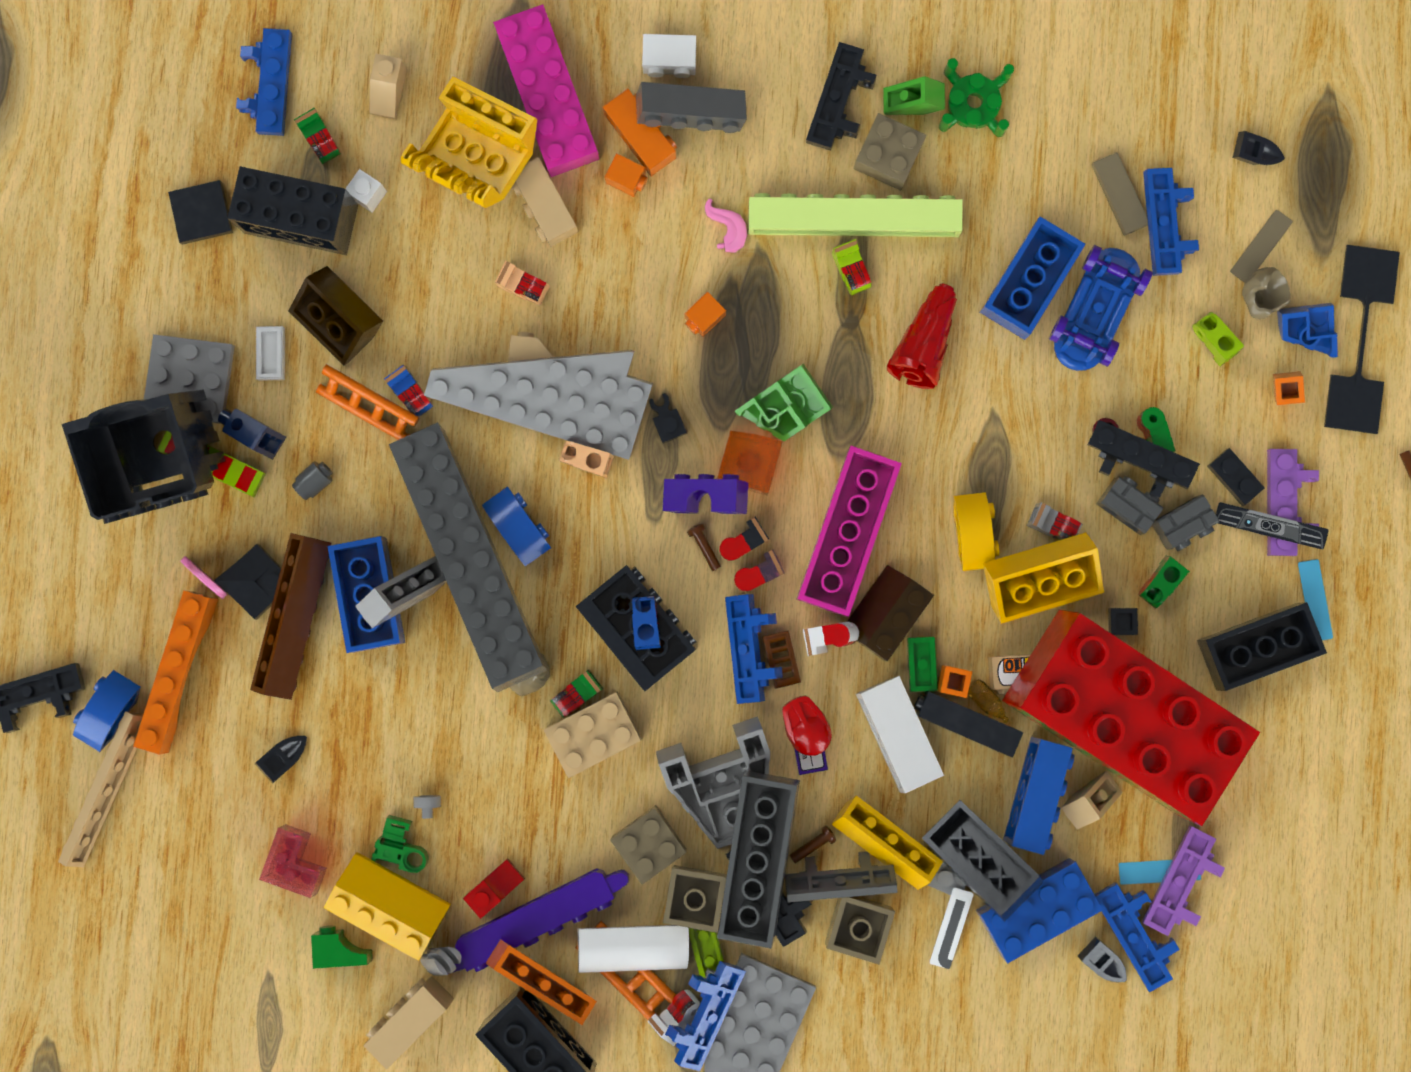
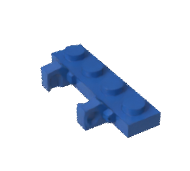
(271, 101)
(1161, 203)
(743, 627)
(1145, 956)
(717, 995)

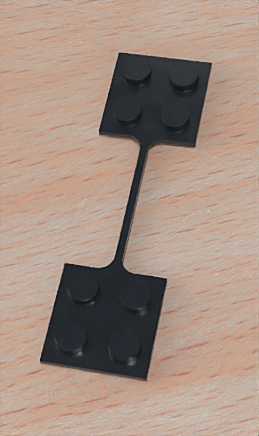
(1353, 400)

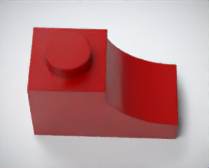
(493, 888)

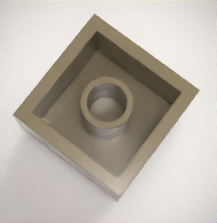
(889, 151)
(648, 845)
(694, 898)
(860, 928)

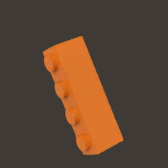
(541, 982)

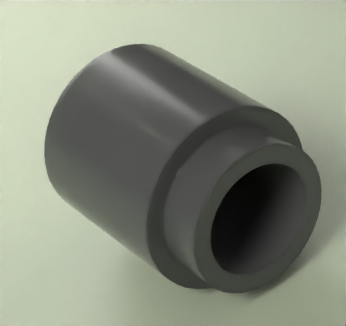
(312, 480)

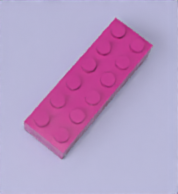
(546, 90)
(848, 531)

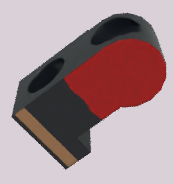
(734, 548)

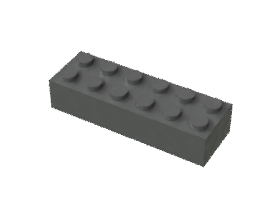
(758, 859)

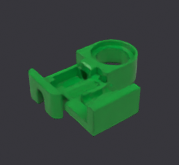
(393, 845)

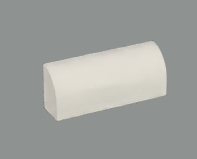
(899, 734)
(632, 948)

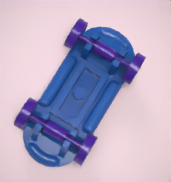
(1097, 309)

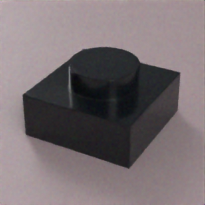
(1123, 621)

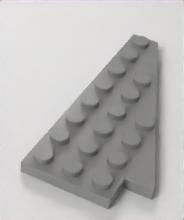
(566, 396)
(759, 1020)

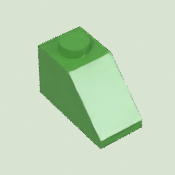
(914, 97)

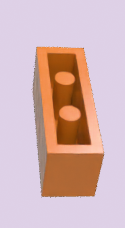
(645, 142)

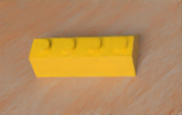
(387, 906)

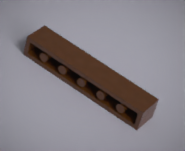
(290, 617)

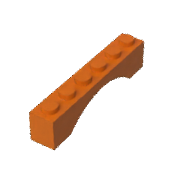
(163, 705)

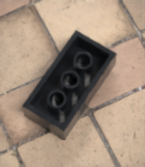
(1261, 646)

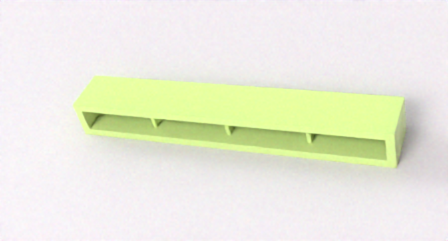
(855, 215)

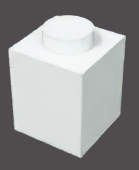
(366, 190)

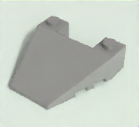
(713, 786)

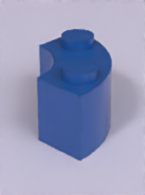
(516, 526)
(105, 709)

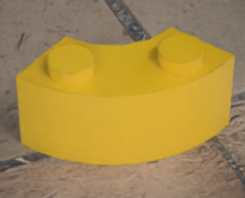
(974, 530)

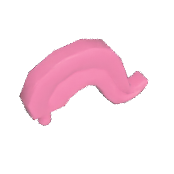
(736, 227)
(203, 577)

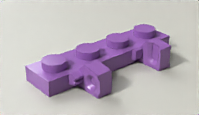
(1282, 483)
(1170, 899)

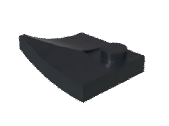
(252, 581)

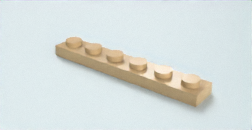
(102, 792)

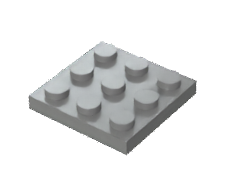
(190, 366)

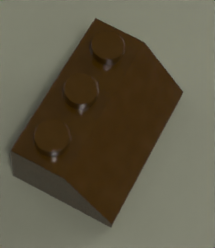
(334, 315)
(889, 612)

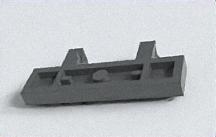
(842, 882)

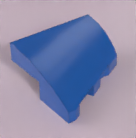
(1310, 327)

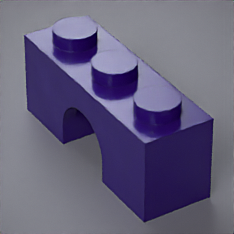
(726, 494)

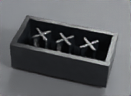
(982, 860)

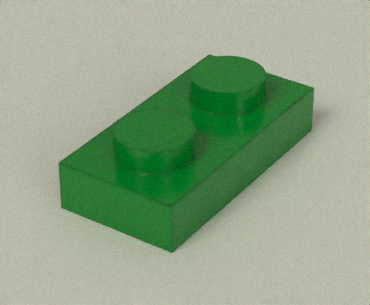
(922, 664)

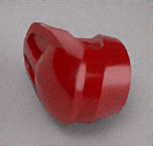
(806, 726)

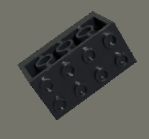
(293, 210)
(617, 632)
(531, 1038)

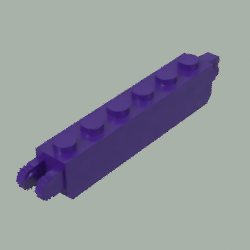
(540, 916)

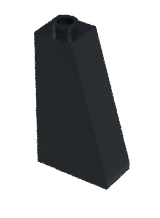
(968, 723)

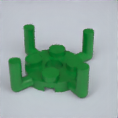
(985, 90)

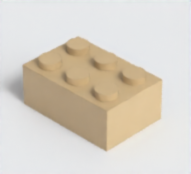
(592, 734)
(407, 1021)

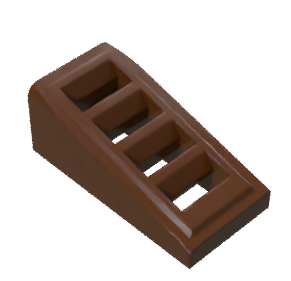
(791, 657)

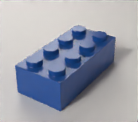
(1032, 278)
(356, 572)
(1038, 795)
(1052, 909)

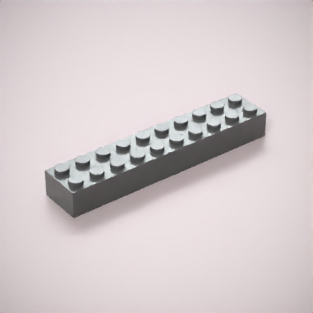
(468, 558)

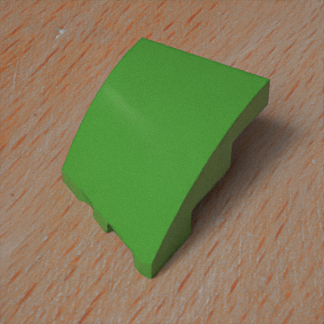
(787, 405)

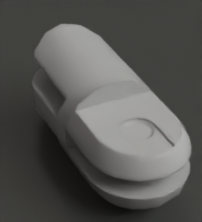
(441, 960)

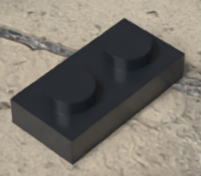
(1235, 477)

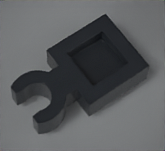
(668, 422)

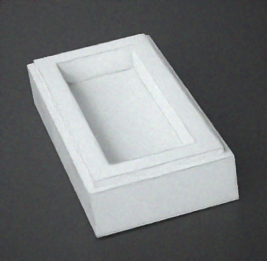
(270, 353)

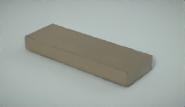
(1120, 193)

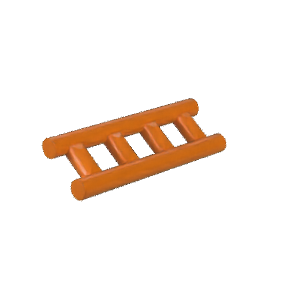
(352, 405)
(628, 990)

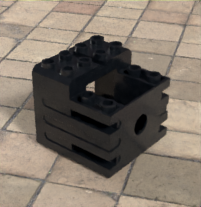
(118, 454)

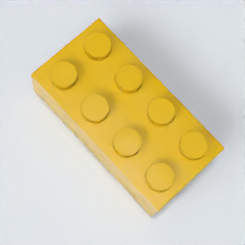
(1044, 577)

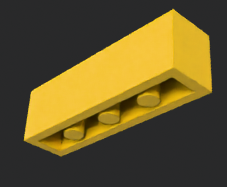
(887, 842)

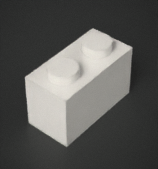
(669, 55)

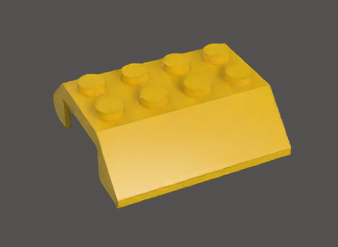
(475, 145)

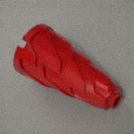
(924, 341)

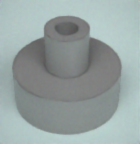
(427, 803)

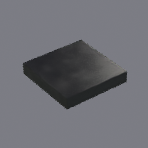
(200, 212)

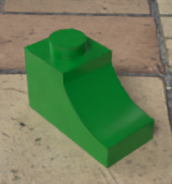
(333, 949)

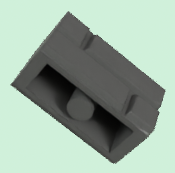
(1130, 504)
(1185, 522)

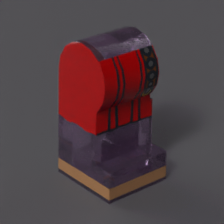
(750, 578)

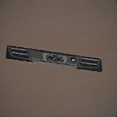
(1272, 526)

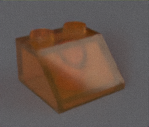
(752, 459)

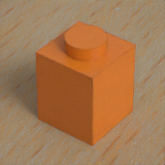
(626, 175)
(704, 315)
(1288, 388)
(954, 681)

